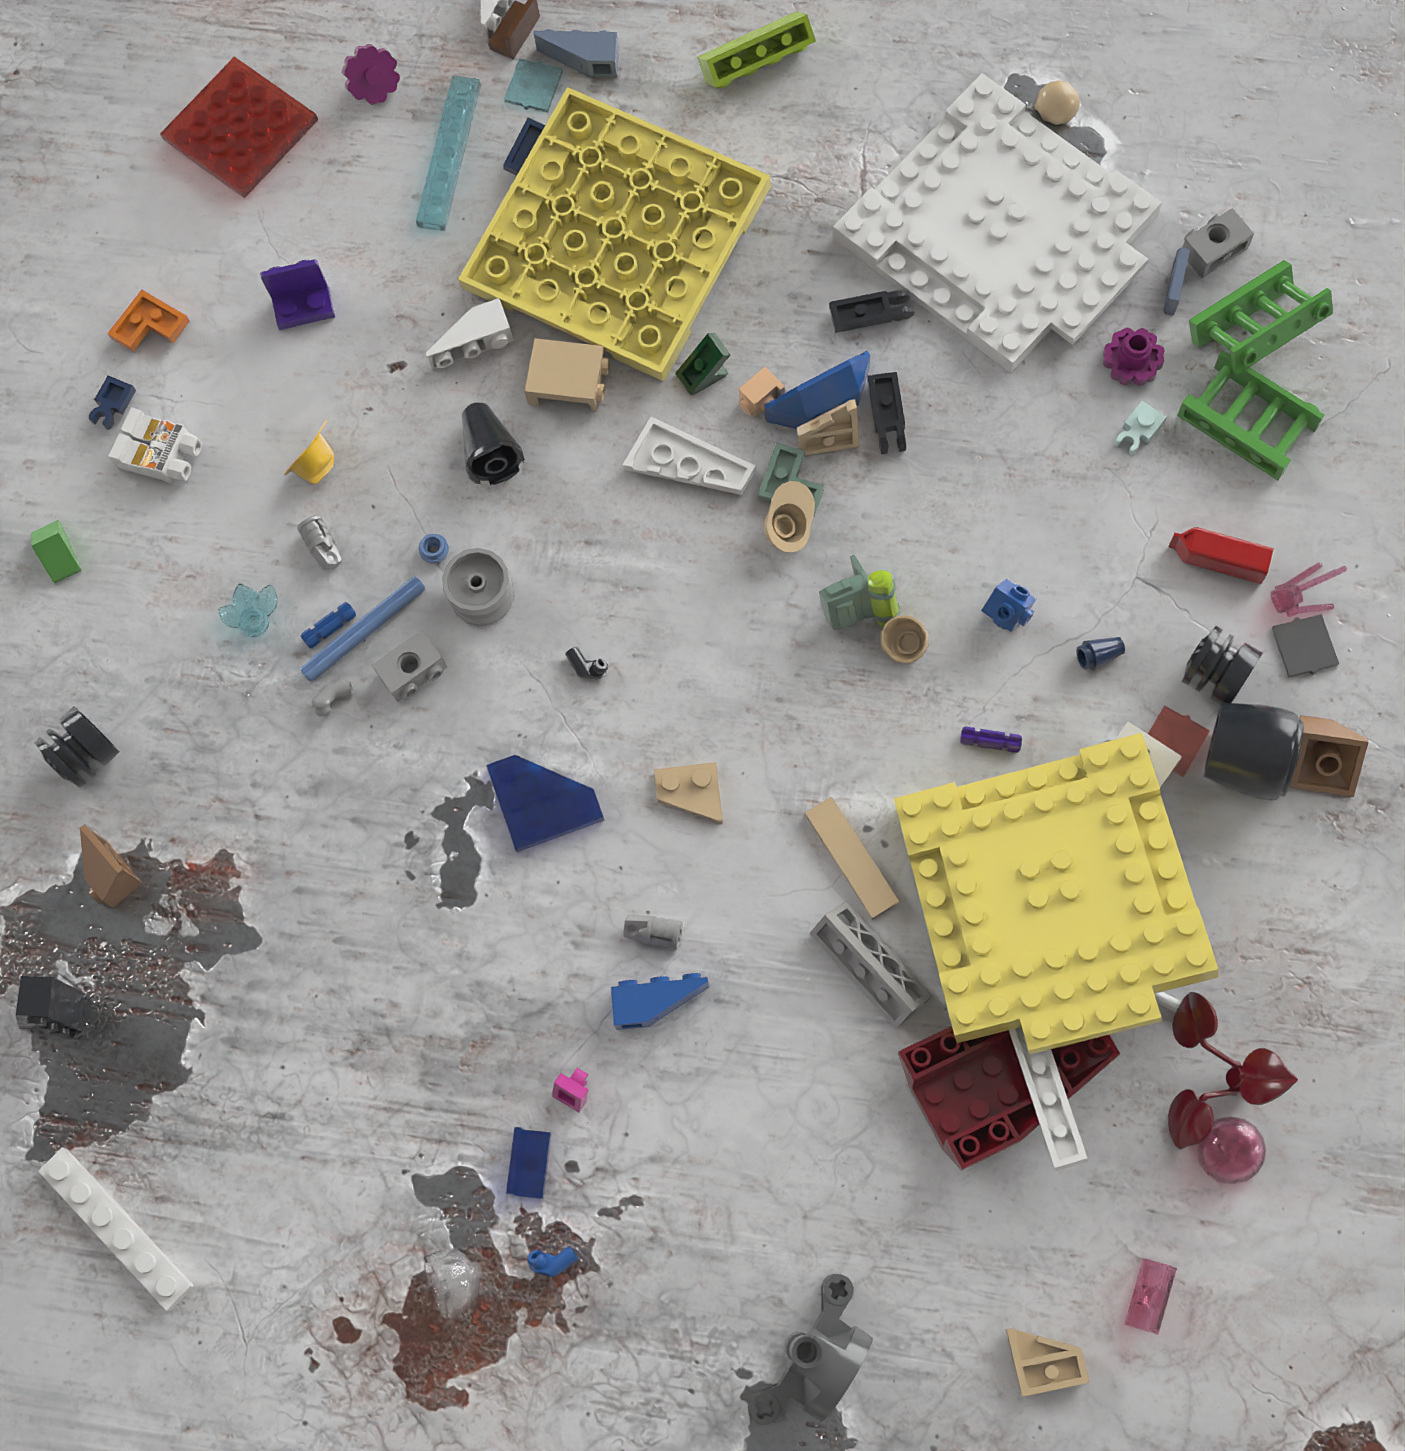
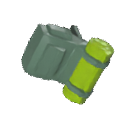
(860, 598)

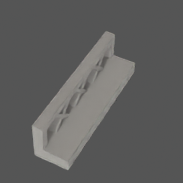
(866, 965)

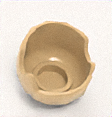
(1057, 102)
(904, 639)

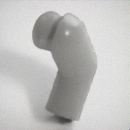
(328, 694)

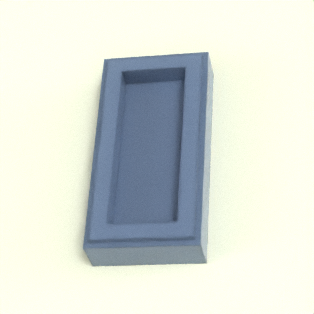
(1176, 281)

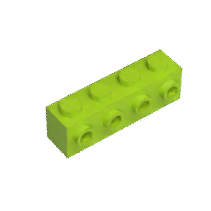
(756, 49)

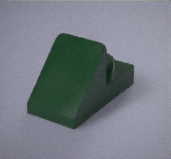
(704, 365)

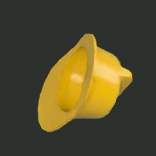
(314, 461)

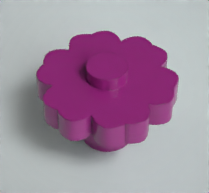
(370, 74)
(1133, 356)

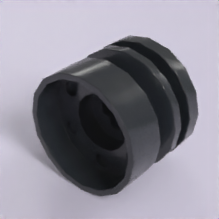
(1221, 666)
(76, 747)

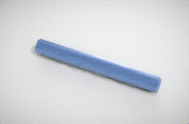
(362, 628)

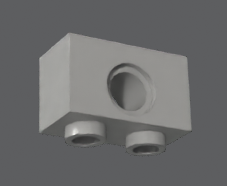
(1228, 230)
(413, 651)

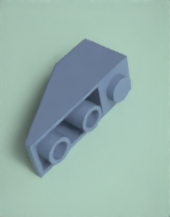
(584, 51)

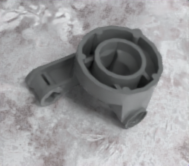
(827, 1369)

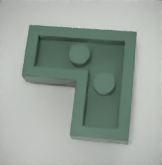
(785, 467)

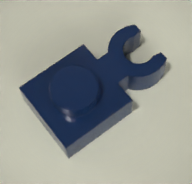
(111, 398)

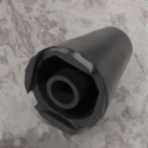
(488, 446)

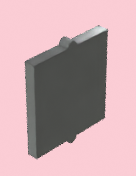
(1305, 645)

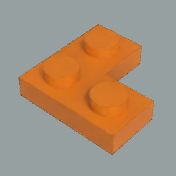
(147, 314)

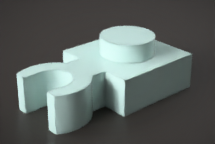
(1142, 425)

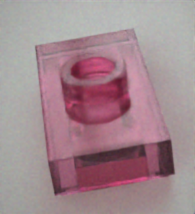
(1150, 1296)

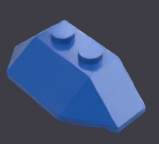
(820, 393)

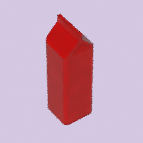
(1223, 554)

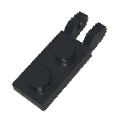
(869, 310)
(887, 409)

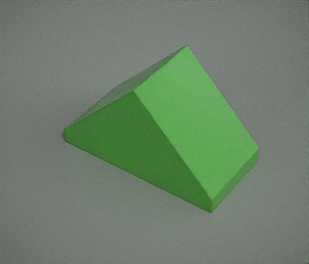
(55, 551)

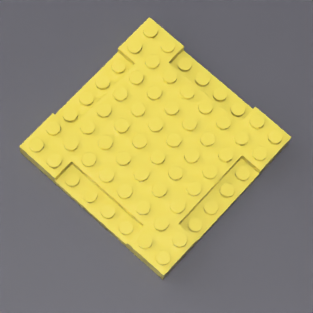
(615, 232)

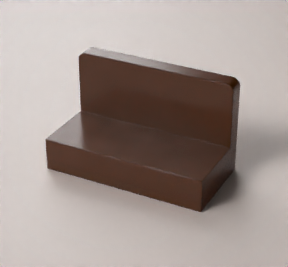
(515, 28)

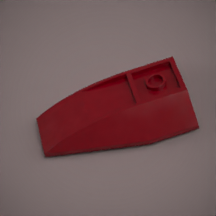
(978, 1092)

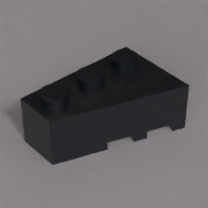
(49, 1005)

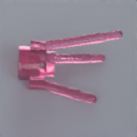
(1288, 595)

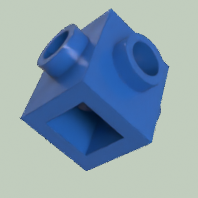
(1009, 605)

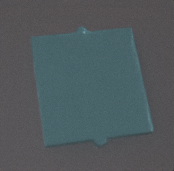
(533, 85)

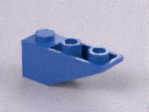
(647, 1003)

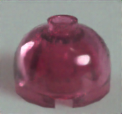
(1232, 1151)

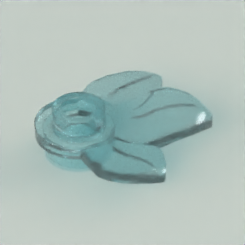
(248, 607)

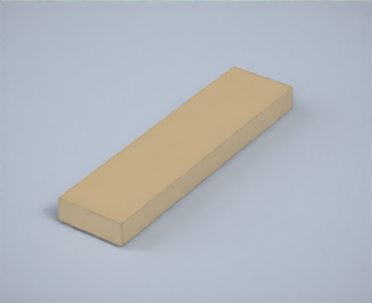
(852, 858)

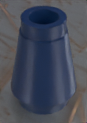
(1098, 652)

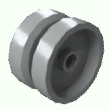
(478, 586)

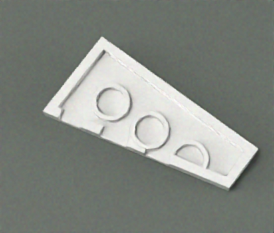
(684, 458)

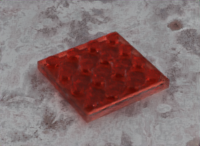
(239, 127)

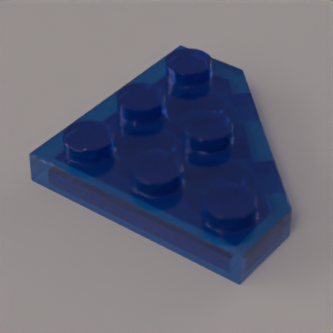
(541, 802)

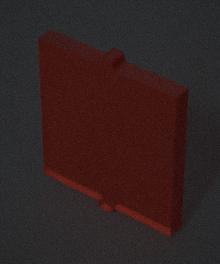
(1179, 735)

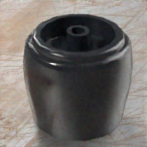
(1254, 749)

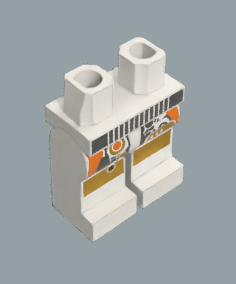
(154, 447)

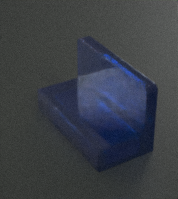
(528, 1163)

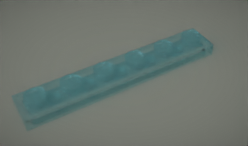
(448, 153)

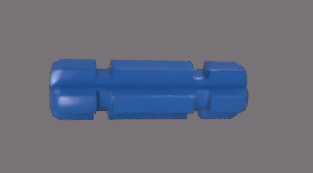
(328, 625)

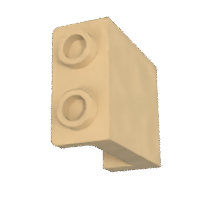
(566, 372)

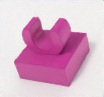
(571, 1090)

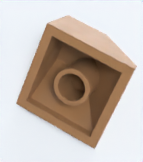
(1329, 757)
(105, 870)

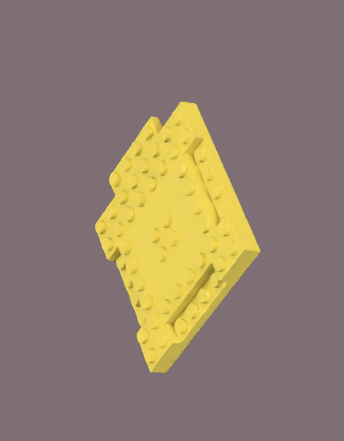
(1056, 897)

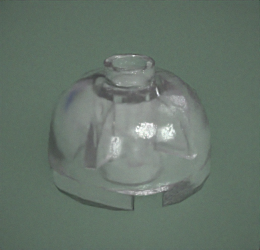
(453, 1280)

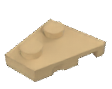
(830, 431)
(690, 789)

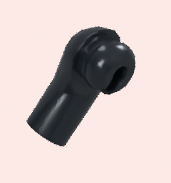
(586, 668)

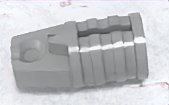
(320, 542)
(654, 930)

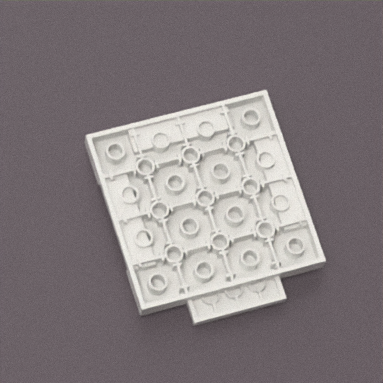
(1002, 227)

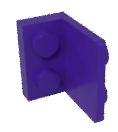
(298, 294)

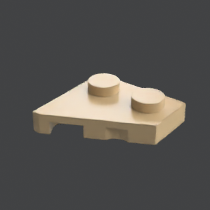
(1045, 1363)

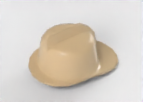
(789, 517)

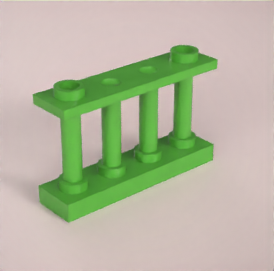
(1249, 299)
(1248, 443)

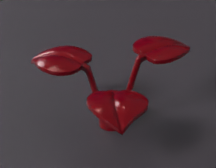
(1258, 1080)

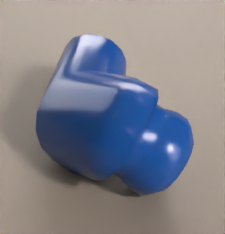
(549, 1264)

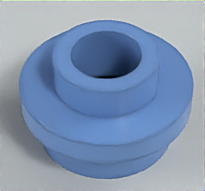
(430, 541)

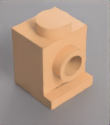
(758, 391)

